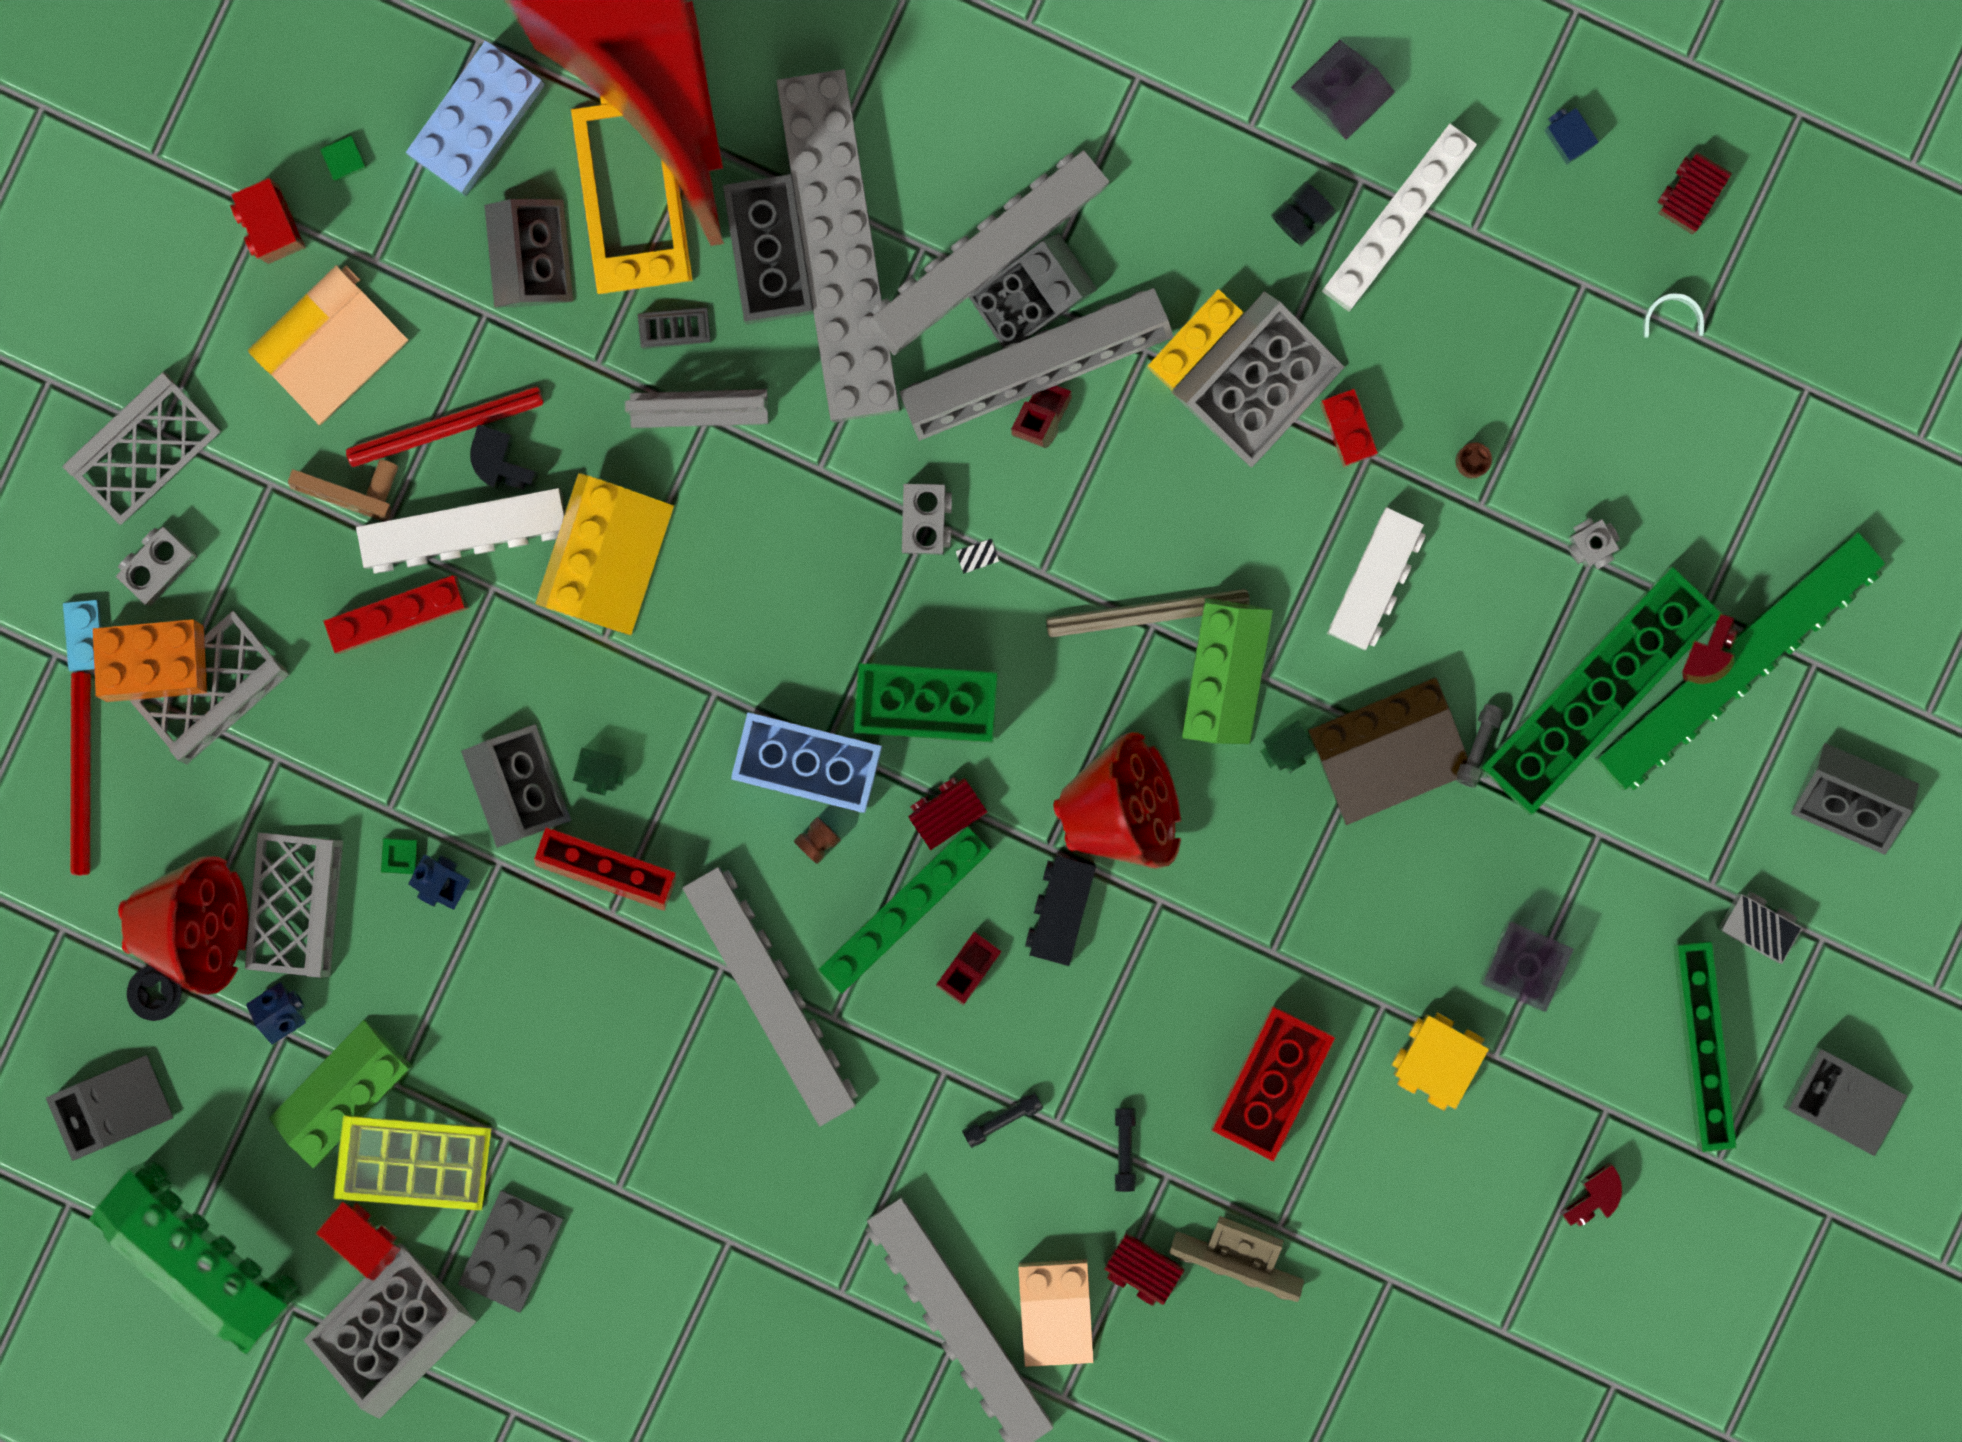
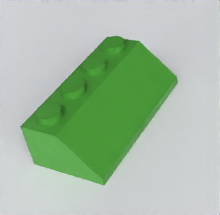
(1226, 672)
(344, 1084)

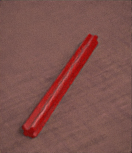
(444, 426)
(80, 773)

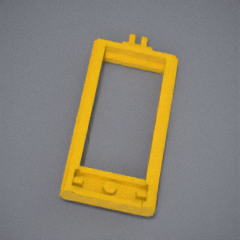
(637, 269)

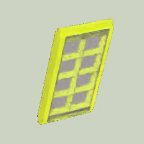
(412, 1163)

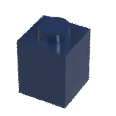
(1570, 134)

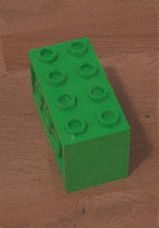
(925, 702)

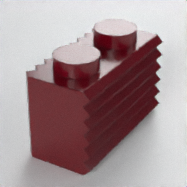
(1693, 193)
(946, 813)
(1143, 1269)

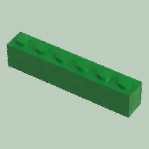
(904, 910)
(1704, 1046)

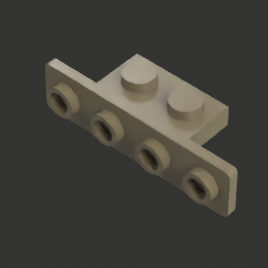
(1240, 1254)

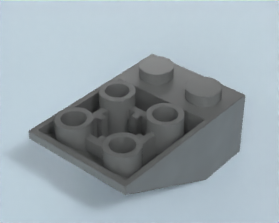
(1033, 291)
(1844, 1101)
(109, 1107)

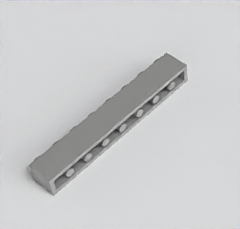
(988, 252)
(1036, 364)
(769, 995)
(959, 1322)

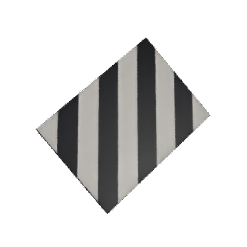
(977, 556)

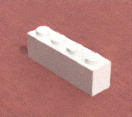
(1375, 579)

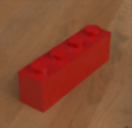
(395, 614)
(605, 869)

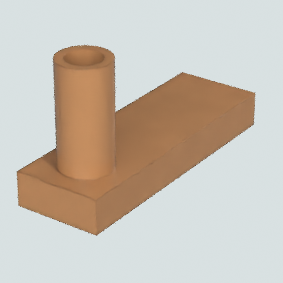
(370, 505)

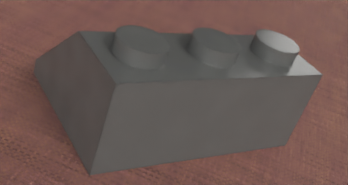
(528, 252)
(516, 785)
(1855, 799)

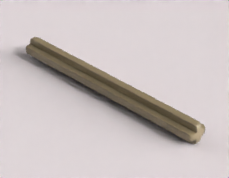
(1137, 614)

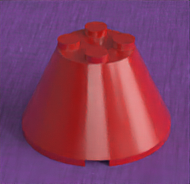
(1123, 806)
(189, 924)

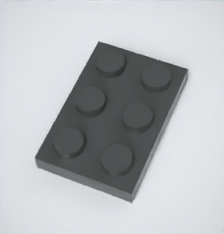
(510, 1251)

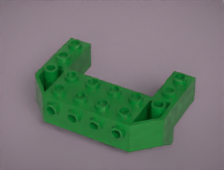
(232, 1317)

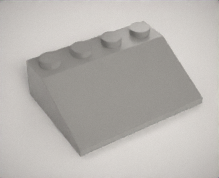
(1258, 379)
(389, 1333)

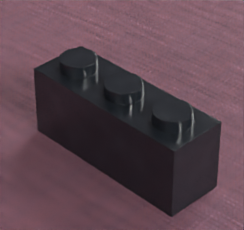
(1060, 910)

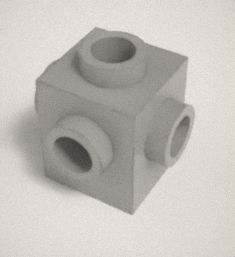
(1580, 543)

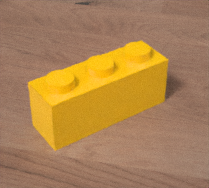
(1195, 340)

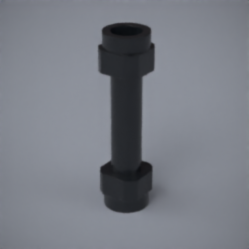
(976, 1134)
(1125, 1179)

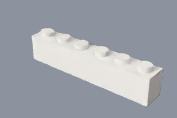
(1399, 217)
(461, 529)

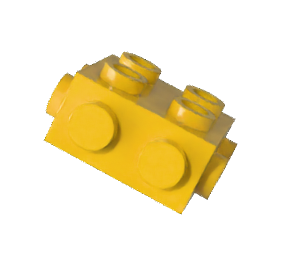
(1439, 1060)

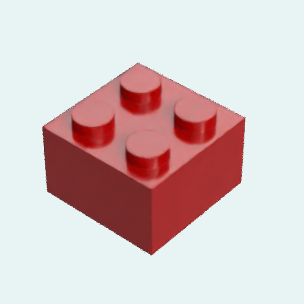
(267, 221)

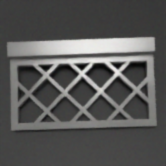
(698, 408)
(120, 426)
(231, 707)
(322, 908)

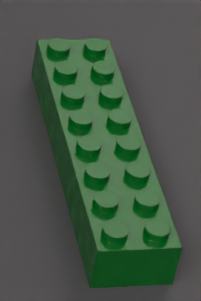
(1600, 690)

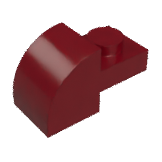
(1041, 415)
(1710, 661)
(968, 968)
(1603, 1191)

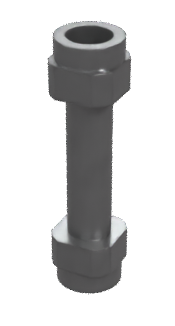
(1490, 718)

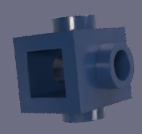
(438, 881)
(277, 1012)

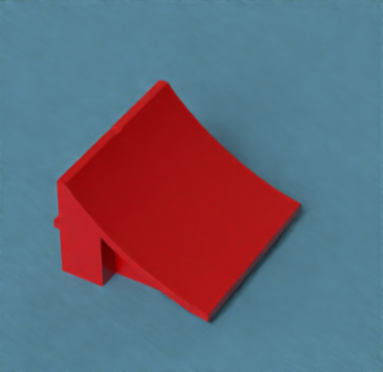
(650, 69)

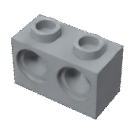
(916, 519)
(161, 572)

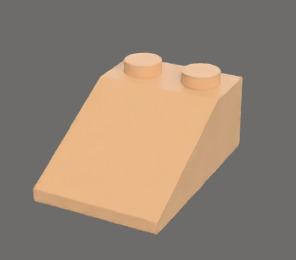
(1055, 1313)

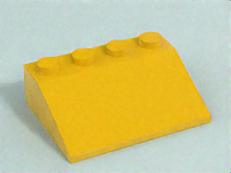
(604, 554)

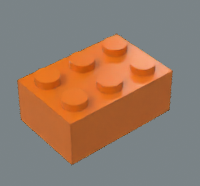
(149, 660)

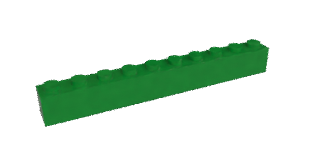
(1754, 652)

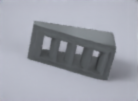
(689, 339)

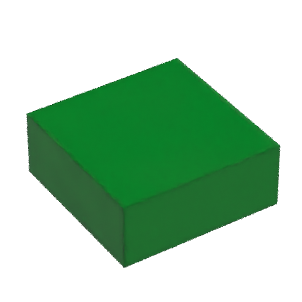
(343, 158)
(399, 856)

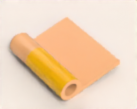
(328, 344)

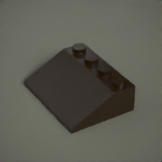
(1389, 750)

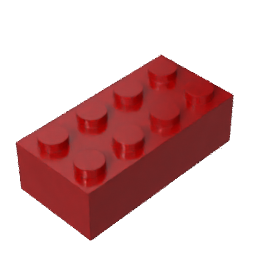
(1272, 1083)

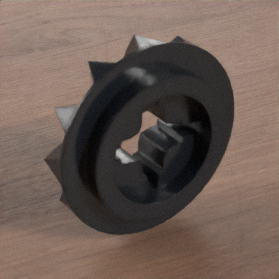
(139, 999)

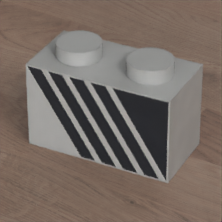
(1760, 927)

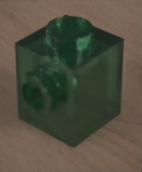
(1287, 748)
(599, 771)

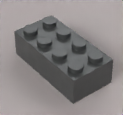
(768, 249)

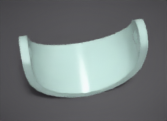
(1678, 297)

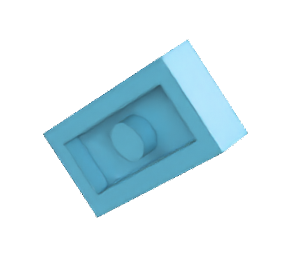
(79, 624)

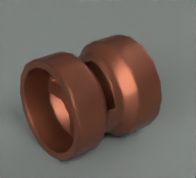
(1477, 457)
(817, 840)

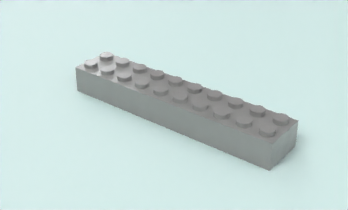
(837, 244)

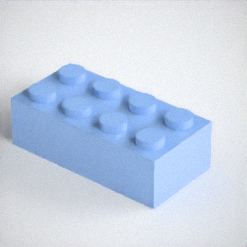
(475, 118)
(806, 762)

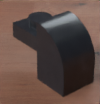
(489, 458)

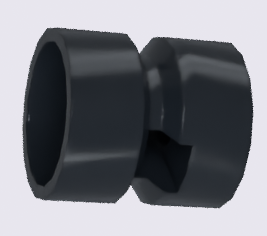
(1303, 213)

